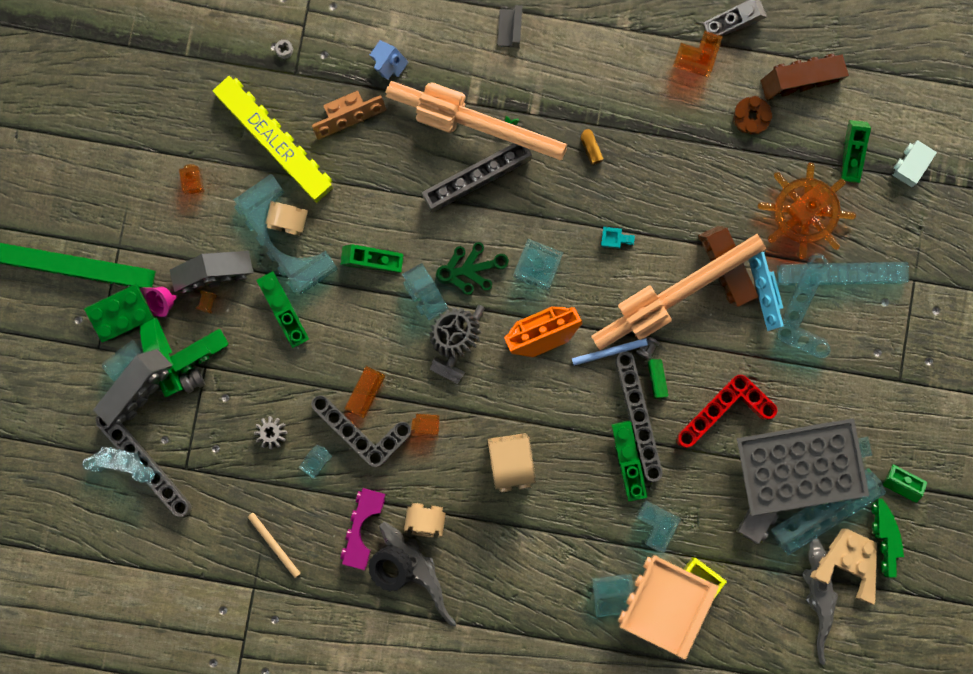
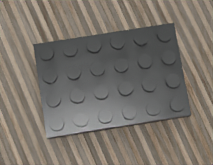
(802, 467)

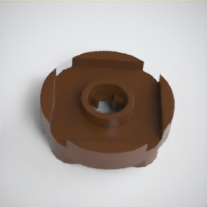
(755, 105)

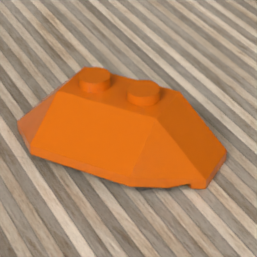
(543, 331)

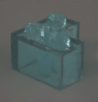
(424, 290)
(662, 525)

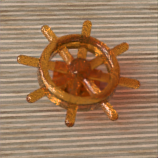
(804, 211)

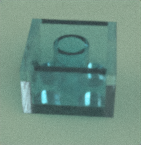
(538, 264)

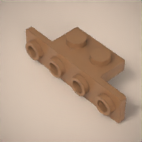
(347, 112)

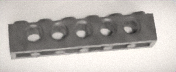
(476, 176)

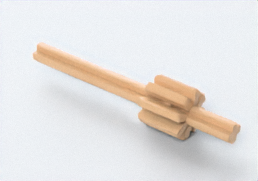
(446, 107)
(648, 312)

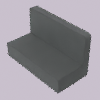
(510, 27)

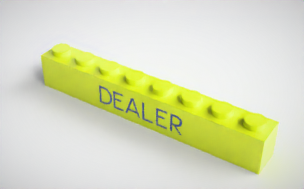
(270, 136)

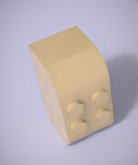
(511, 462)

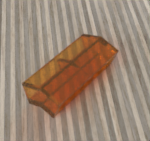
(365, 392)

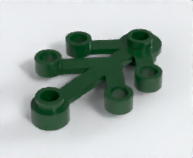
(469, 269)

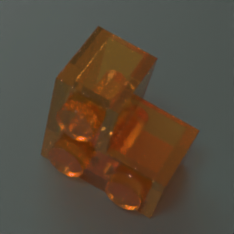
(699, 59)

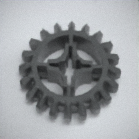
(457, 339)

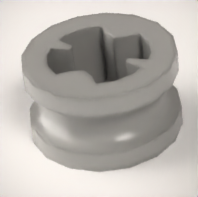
(286, 54)

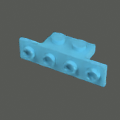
(767, 291)

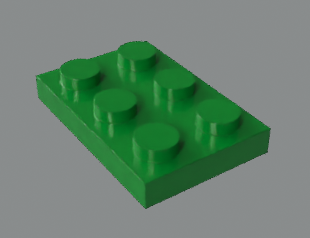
(119, 313)

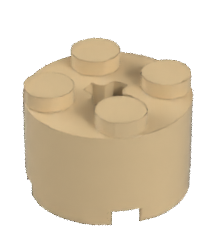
(286, 217)
(425, 521)

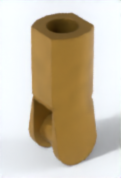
(591, 147)

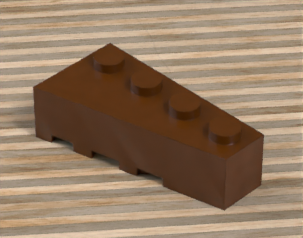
(737, 281)

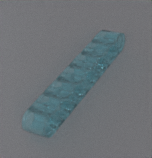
(847, 273)

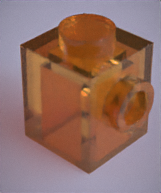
(191, 179)

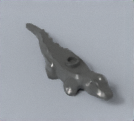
(423, 566)
(821, 597)

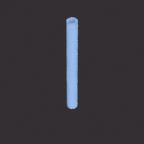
(610, 351)

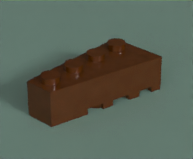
(804, 75)

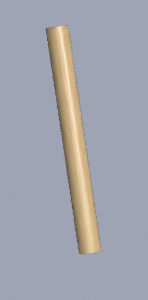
(274, 545)

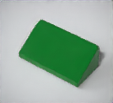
(657, 378)
(905, 483)

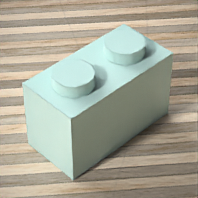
(914, 163)

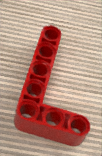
(722, 407)

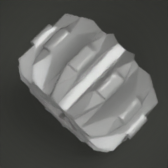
(277, 430)

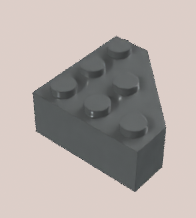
(211, 270)

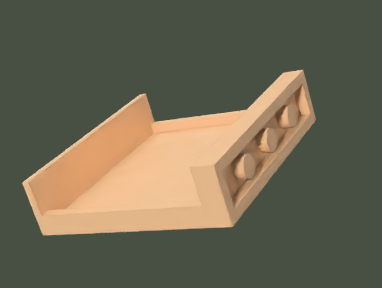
(667, 606)

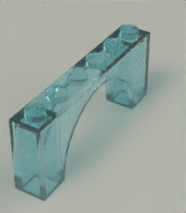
(301, 271)

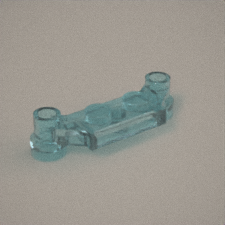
(121, 461)

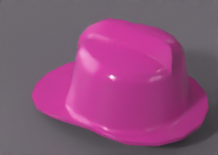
(158, 300)

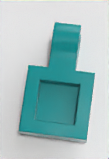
(613, 238)

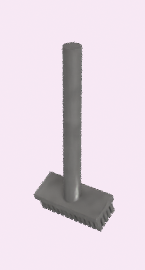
(447, 368)

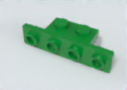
(198, 352)

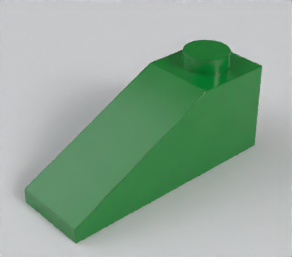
(855, 150)
(371, 258)

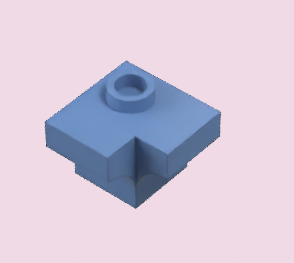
(388, 60)

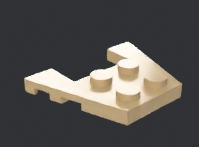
(855, 555)

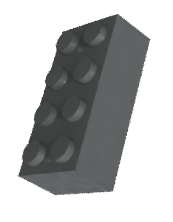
(133, 388)

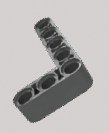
(358, 435)

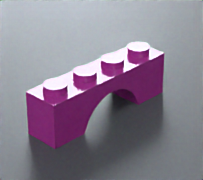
(357, 553)

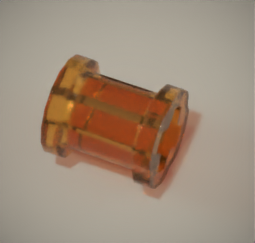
(206, 302)

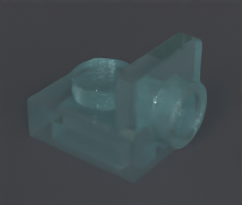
(315, 461)

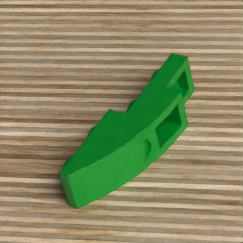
(282, 309)
(153, 338)
(629, 461)
(887, 528)

